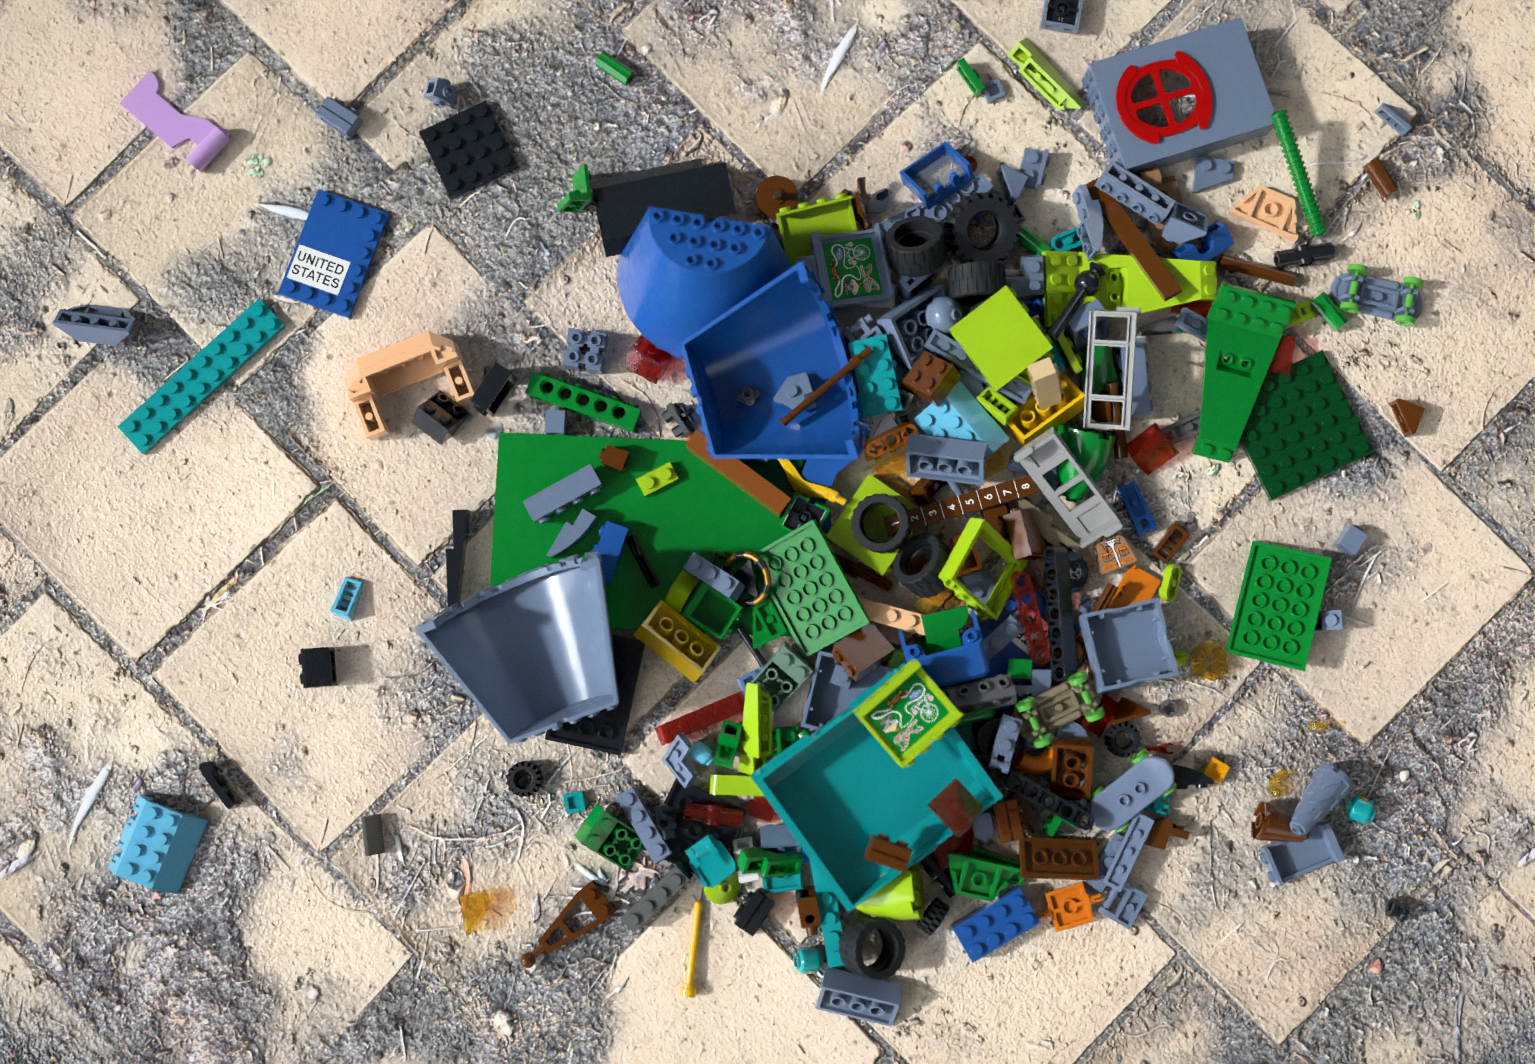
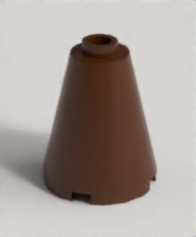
(1273, 825)

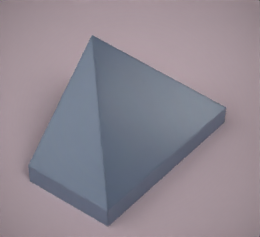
(1394, 118)
(1011, 182)

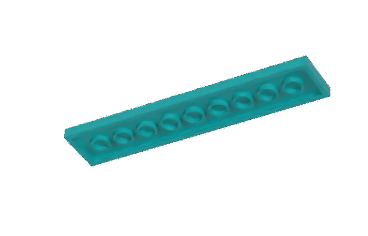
(201, 376)

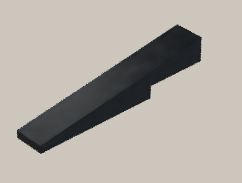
(456, 556)

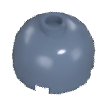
(944, 313)

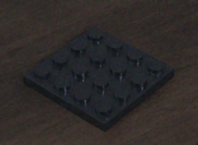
(468, 149)
(689, 831)

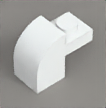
(737, 845)

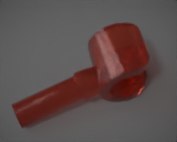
(1162, 748)

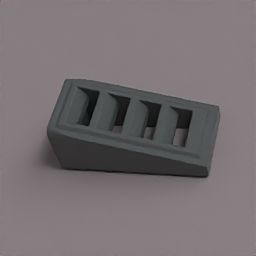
(1160, 327)

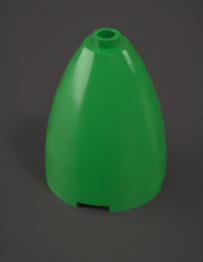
(1092, 452)

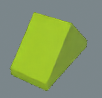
(681, 591)

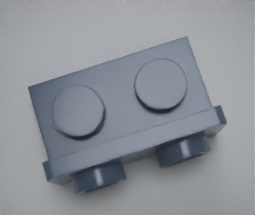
(1033, 166)

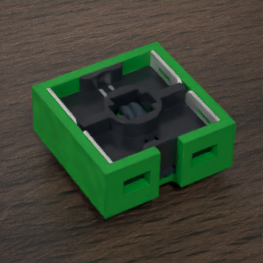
(801, 504)

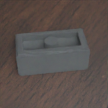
(372, 834)

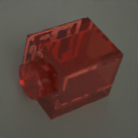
(760, 808)

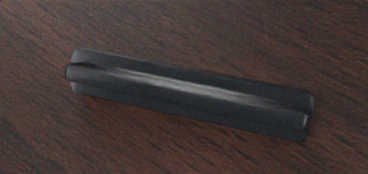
(642, 561)

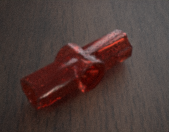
(713, 814)

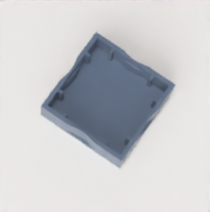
(1128, 645)
(829, 700)

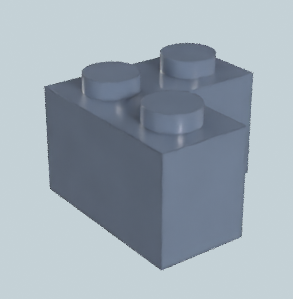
(1031, 276)

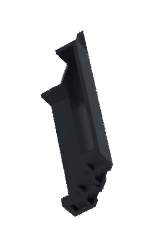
(677, 187)

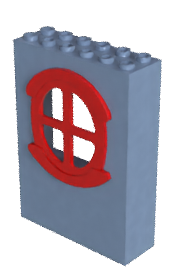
(1223, 77)

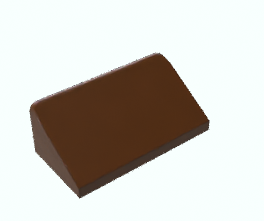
(928, 488)

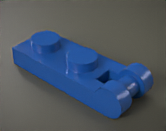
(1136, 508)

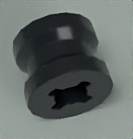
(1397, 909)

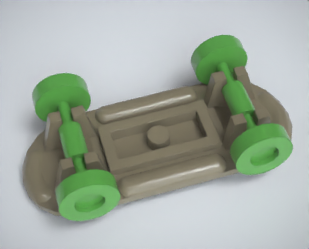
(1058, 707)

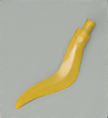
(808, 488)

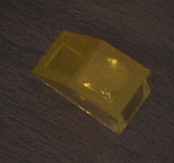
(474, 907)

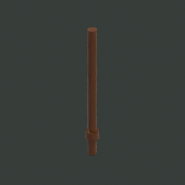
(854, 362)

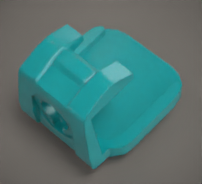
(711, 861)

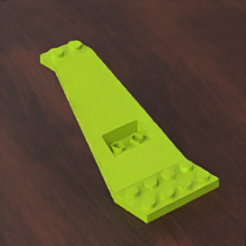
(1128, 285)

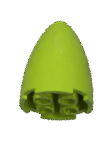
(899, 898)

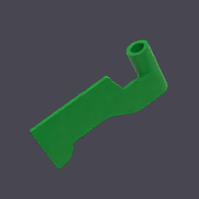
(943, 634)

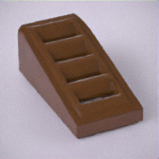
(1169, 532)

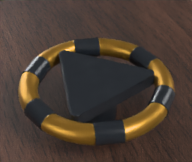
(750, 577)

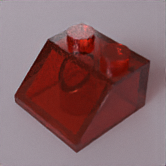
(647, 360)

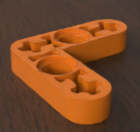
(900, 439)

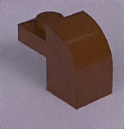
(1161, 830)

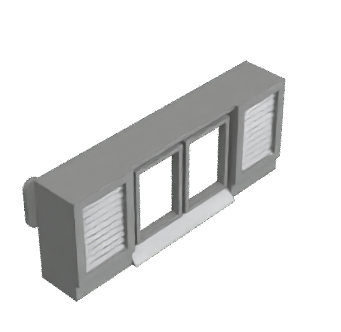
(1089, 519)

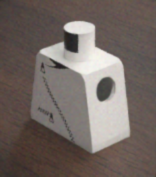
(884, 422)

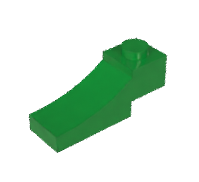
(768, 863)

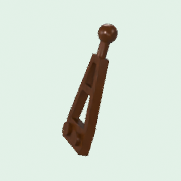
(595, 902)

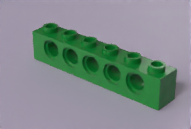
(536, 390)

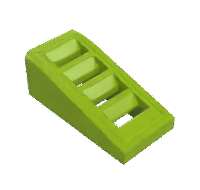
(993, 409)

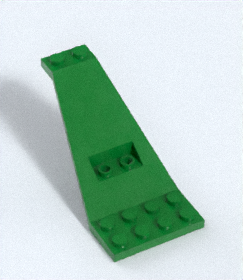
(1248, 329)

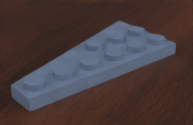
(939, 211)

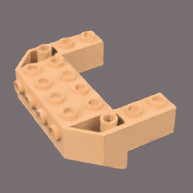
(401, 367)

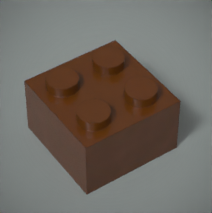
(931, 378)

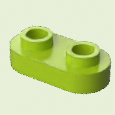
(1170, 582)

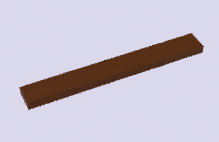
(1135, 243)

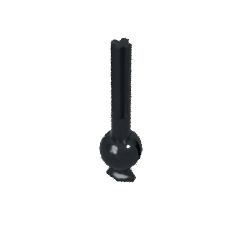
(1086, 285)

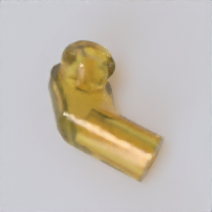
(1275, 783)

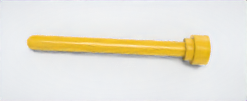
(688, 989)

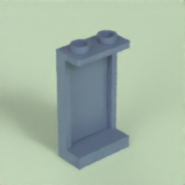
(1293, 859)

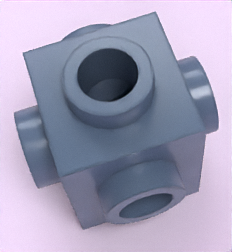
(440, 92)

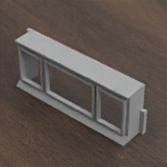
(1130, 344)

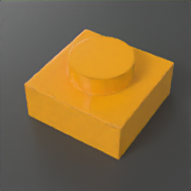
(1216, 770)

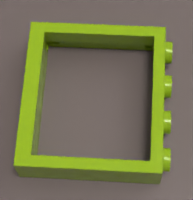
(1003, 589)

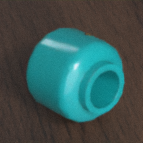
(1360, 809)
(808, 960)

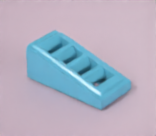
(353, 600)

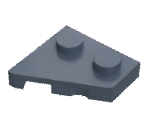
(1211, 172)

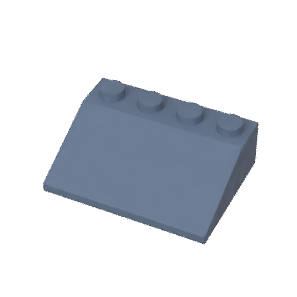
(907, 324)

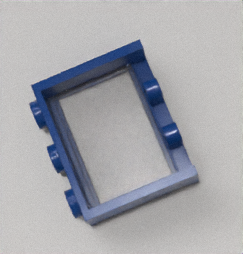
(937, 175)

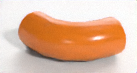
(1034, 764)

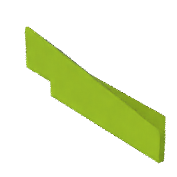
(1044, 76)
(756, 730)

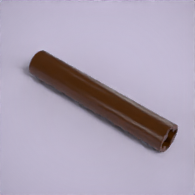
(1256, 270)
(1120, 445)

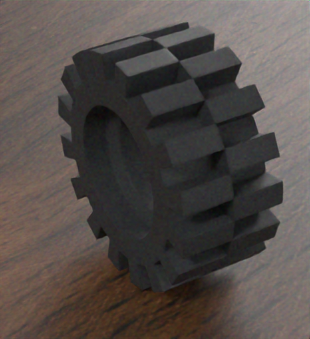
(1133, 745)
(512, 781)
(933, 916)

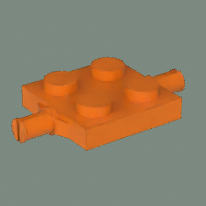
(1069, 906)

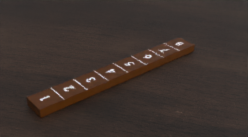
(964, 503)

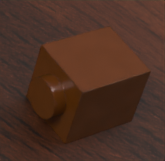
(614, 458)

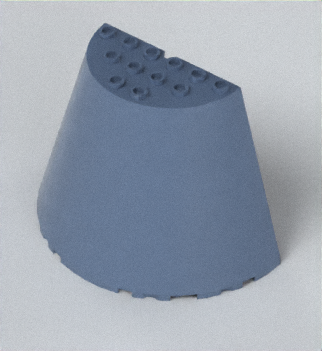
(532, 647)

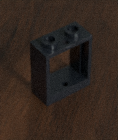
(493, 390)

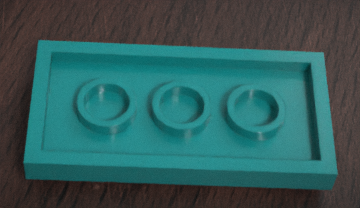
(876, 377)

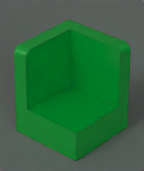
(1019, 668)

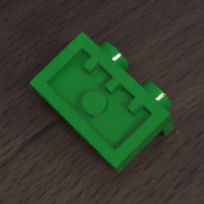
(785, 737)

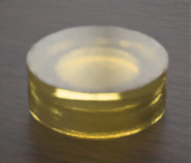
(1317, 725)

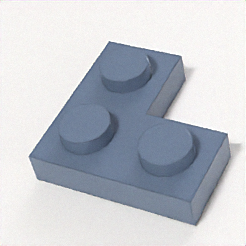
(677, 760)

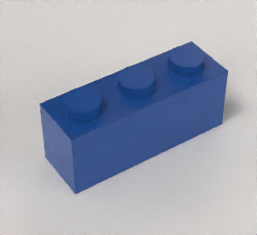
(611, 547)

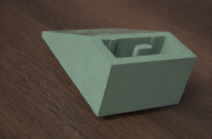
(783, 674)

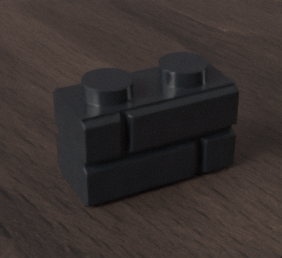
(754, 911)

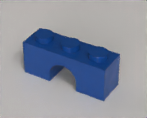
(1214, 242)

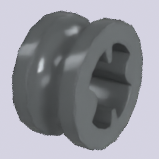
(1171, 713)

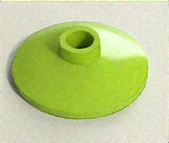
(725, 896)

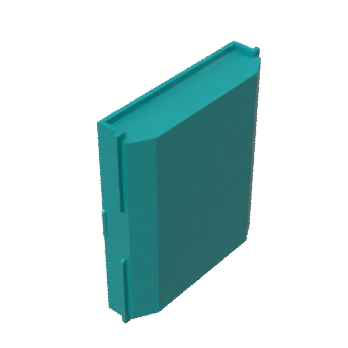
(846, 787)

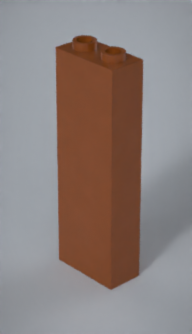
(740, 475)

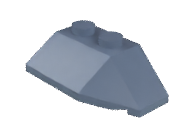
(95, 323)

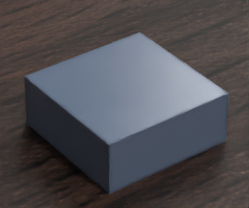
(993, 91)

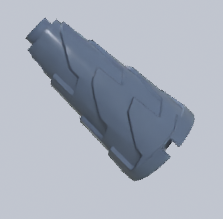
(1320, 797)

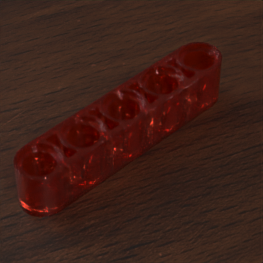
(1036, 624)
(701, 718)

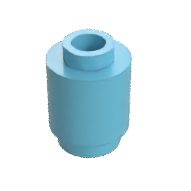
(702, 753)

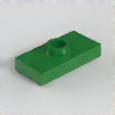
(971, 77)

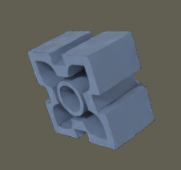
(592, 360)

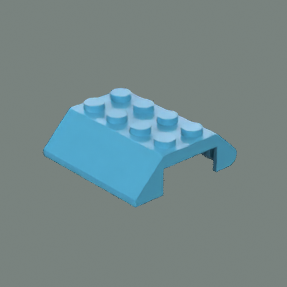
(960, 418)
(157, 846)

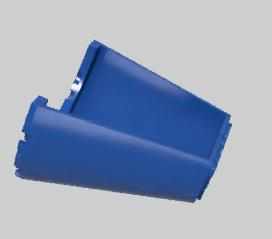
(691, 271)
(758, 345)

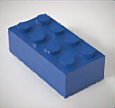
(995, 923)

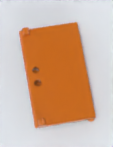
(1138, 587)

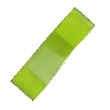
(733, 785)

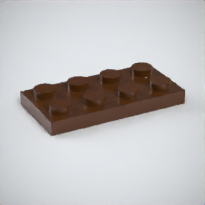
(1058, 859)

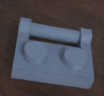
(1128, 907)

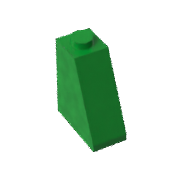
(1103, 369)

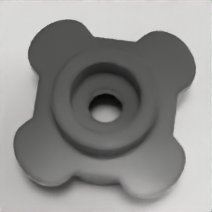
(748, 401)

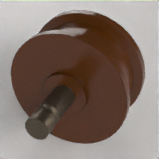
(774, 194)

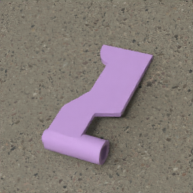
(172, 126)

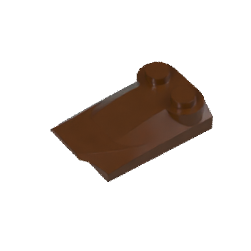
(1072, 768)

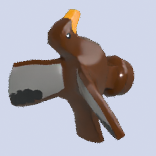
(866, 204)

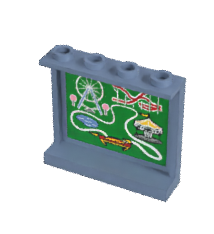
(853, 267)

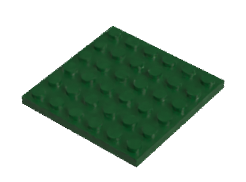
(1301, 427)

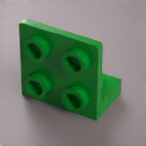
(581, 192)

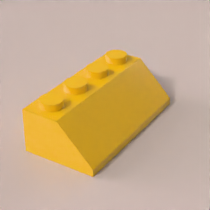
(1032, 422)
(677, 641)

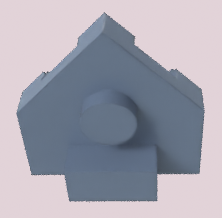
(794, 391)
(979, 584)

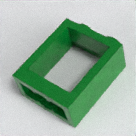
(691, 608)

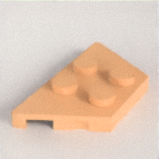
(1268, 211)

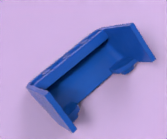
(954, 664)

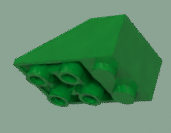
(610, 837)

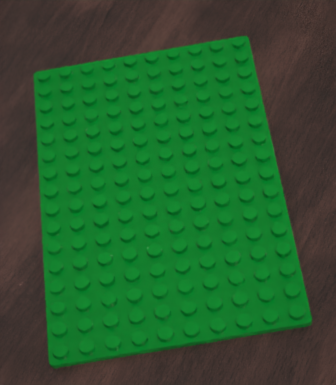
(688, 516)

